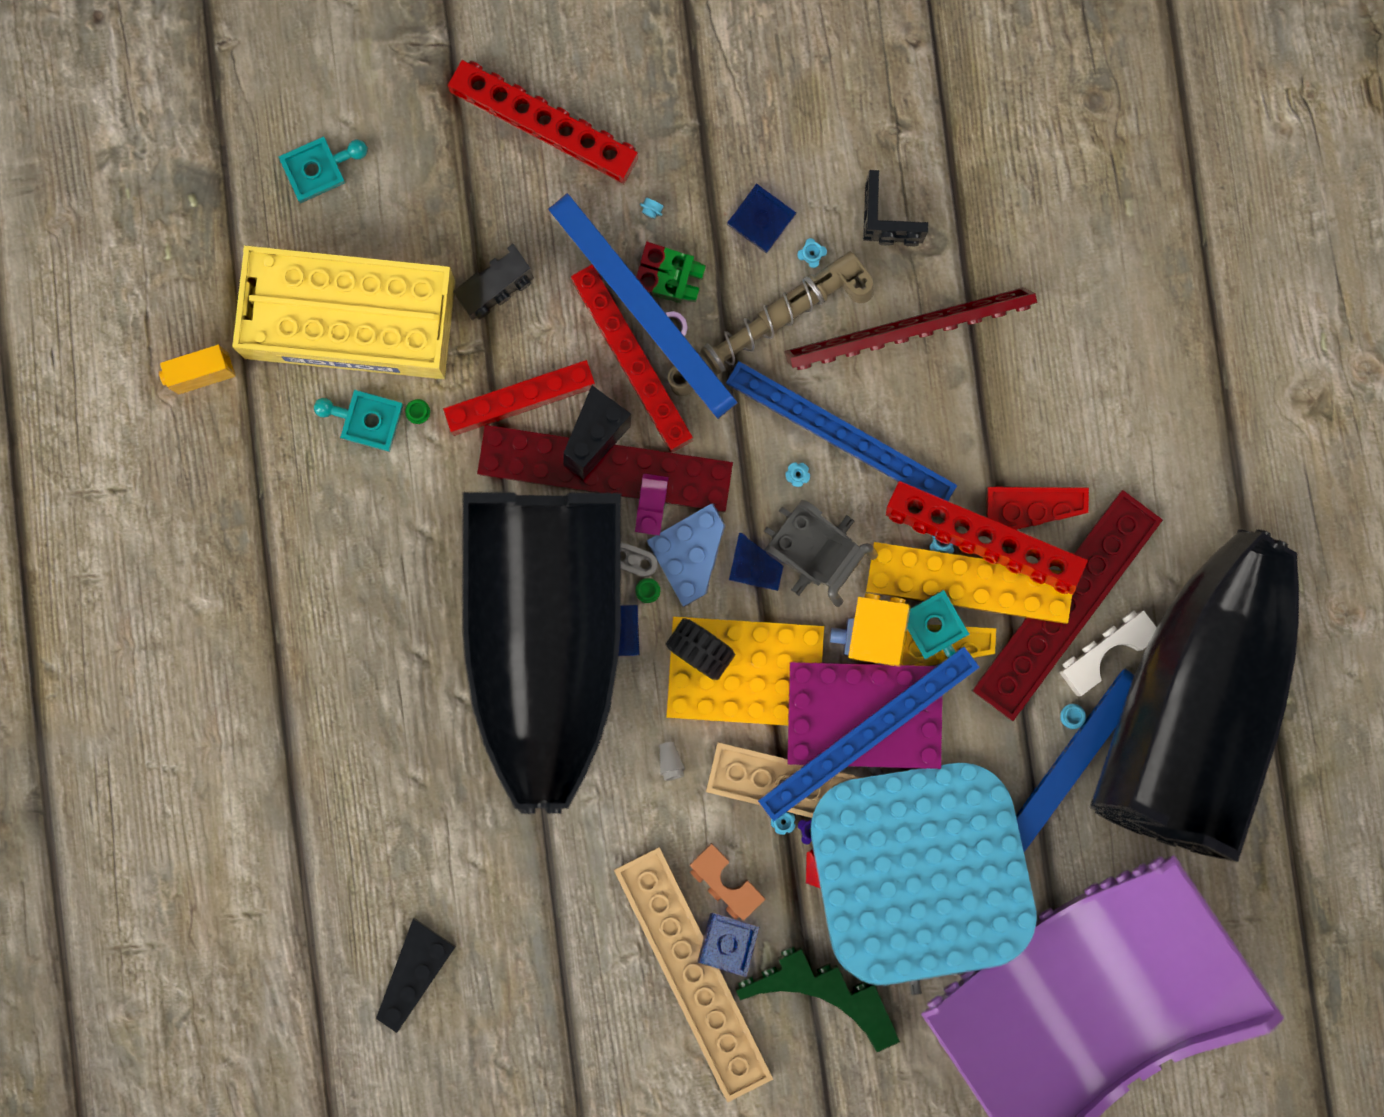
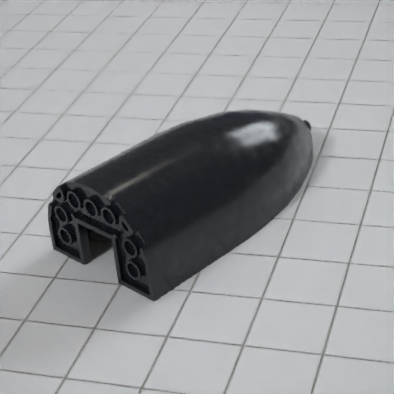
(541, 635)
(1207, 703)

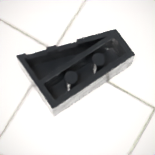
(494, 284)
(595, 432)

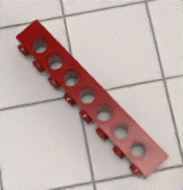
(469, 73)
(631, 358)
(999, 534)

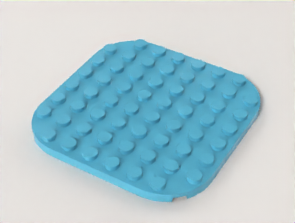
(922, 874)

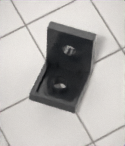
(887, 231)

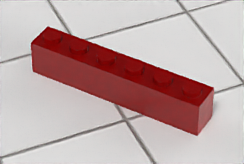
(519, 398)

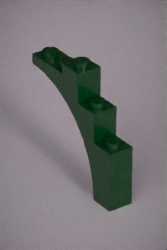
(828, 984)

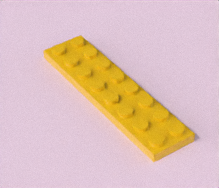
(966, 581)

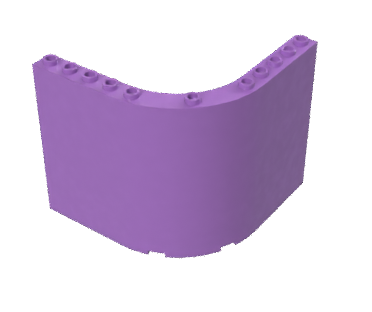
(1101, 998)

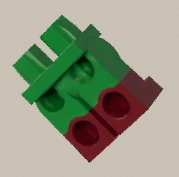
(667, 271)

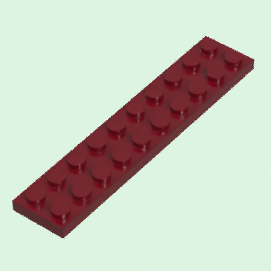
(901, 330)
(539, 460)
(1041, 643)

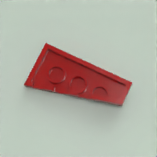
(1035, 505)

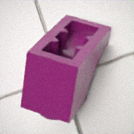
(651, 504)

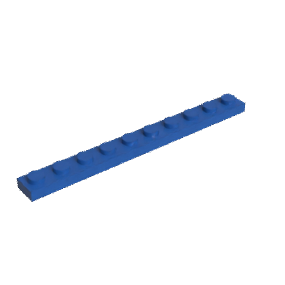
(838, 432)
(868, 733)

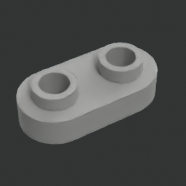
(634, 557)

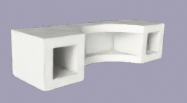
(1085, 670)

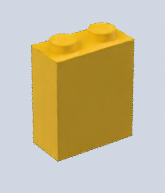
(197, 369)
(879, 630)

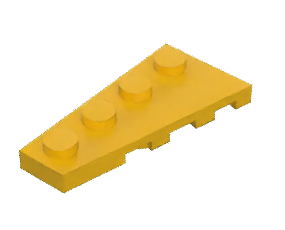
(978, 643)

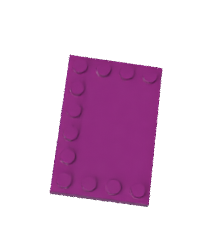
(836, 698)

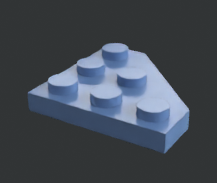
(690, 552)

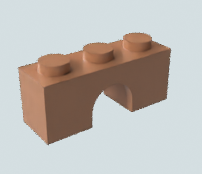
(740, 900)

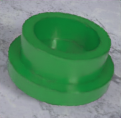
(417, 411)
(647, 590)

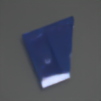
(754, 566)

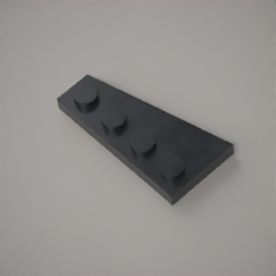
(417, 966)

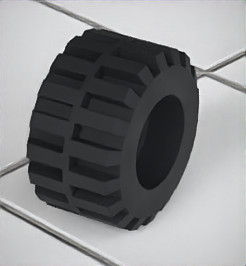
(700, 649)

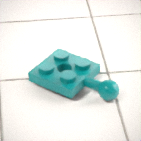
(328, 175)
(360, 407)
(949, 633)

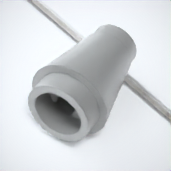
(670, 762)

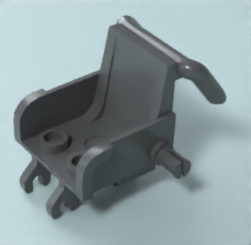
(817, 549)

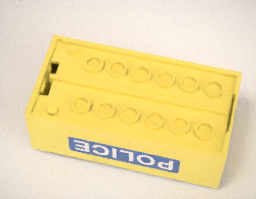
(344, 312)

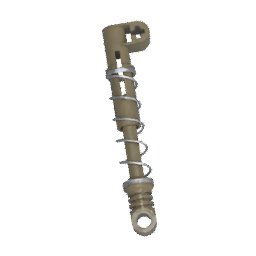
(812, 291)

